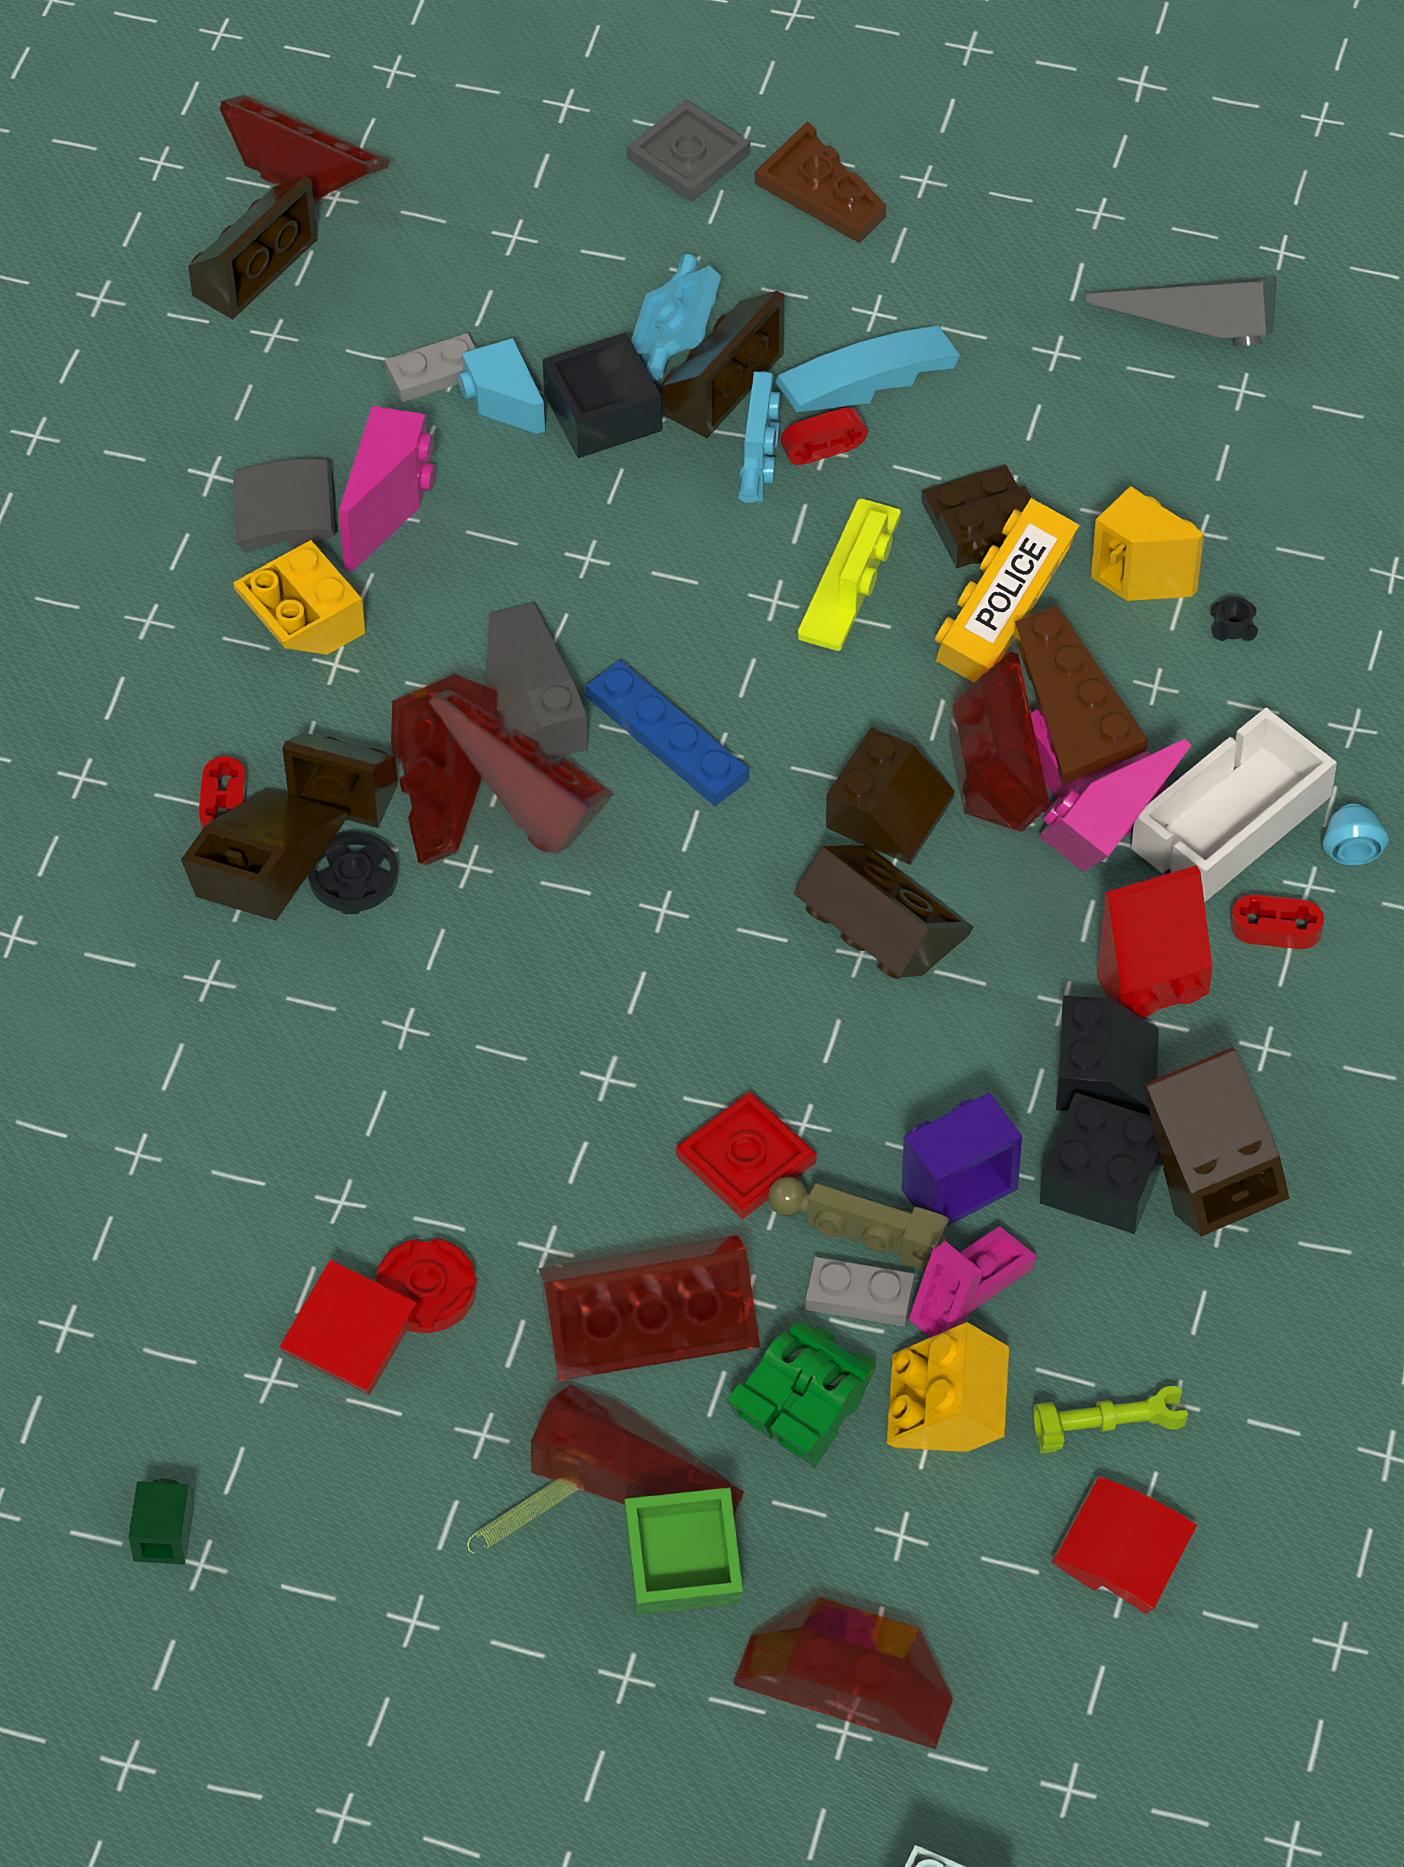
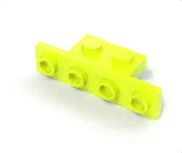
(850, 574)

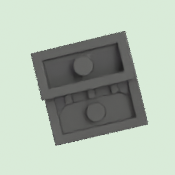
(283, 502)

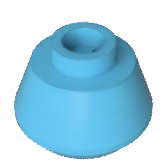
(1355, 836)

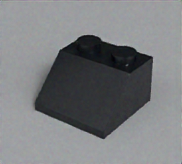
(1105, 1053)

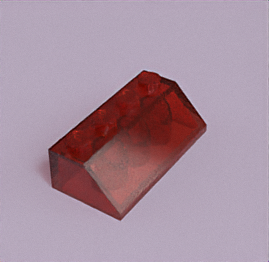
(649, 1307)

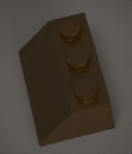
(255, 248)
(723, 365)
(880, 910)

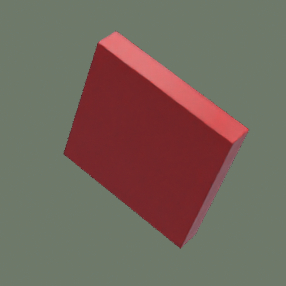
(745, 1154)
(349, 1327)

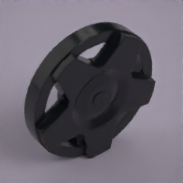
(354, 873)

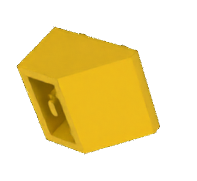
(1146, 550)
(304, 601)
(949, 1392)

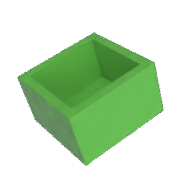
(682, 1551)

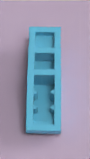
(858, 370)

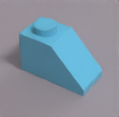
(502, 386)

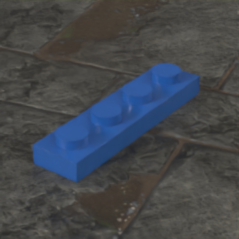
(667, 733)

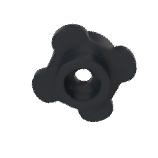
(1236, 610)

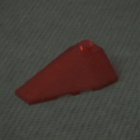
(435, 767)
(541, 796)
(615, 1451)

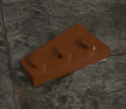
(818, 184)

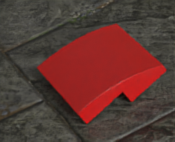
(1124, 1543)

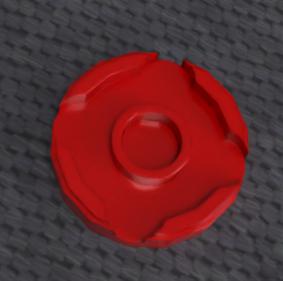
(433, 1276)

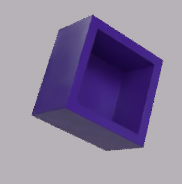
(962, 1159)

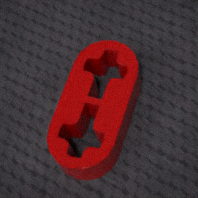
(823, 436)
(211, 797)
(1277, 921)

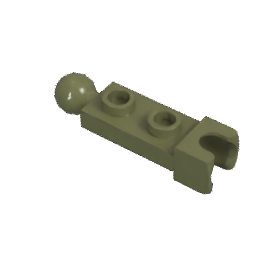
(862, 1220)

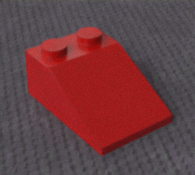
(1156, 943)

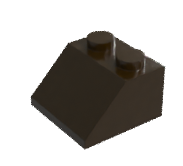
(341, 776)
(887, 797)

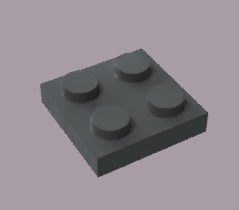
(688, 150)

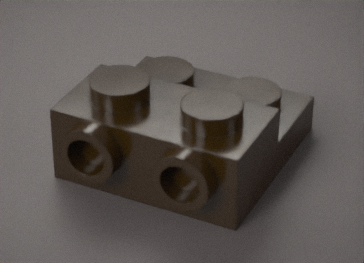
(974, 512)

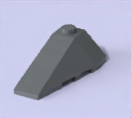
(1220, 309)
(533, 683)

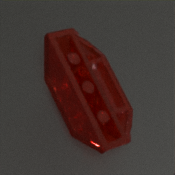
(291, 149)
(998, 749)
(850, 1669)

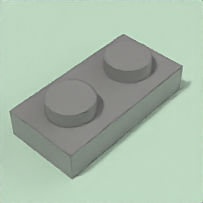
(428, 367)
(859, 1291)

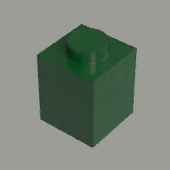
(161, 1522)

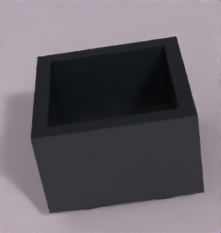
(602, 395)
(1102, 1164)

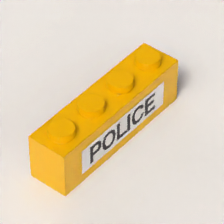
(1007, 591)

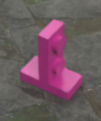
(966, 1279)

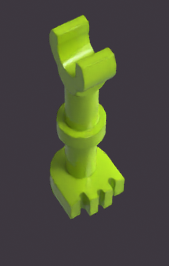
(1051, 1423)

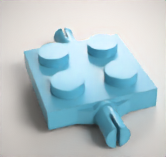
(675, 315)
(760, 439)

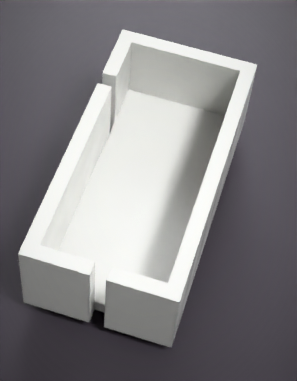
(1233, 816)

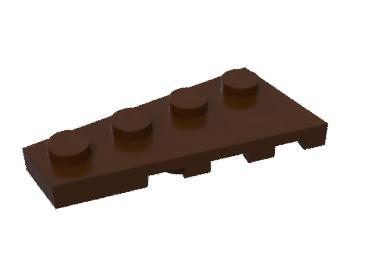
(1079, 706)

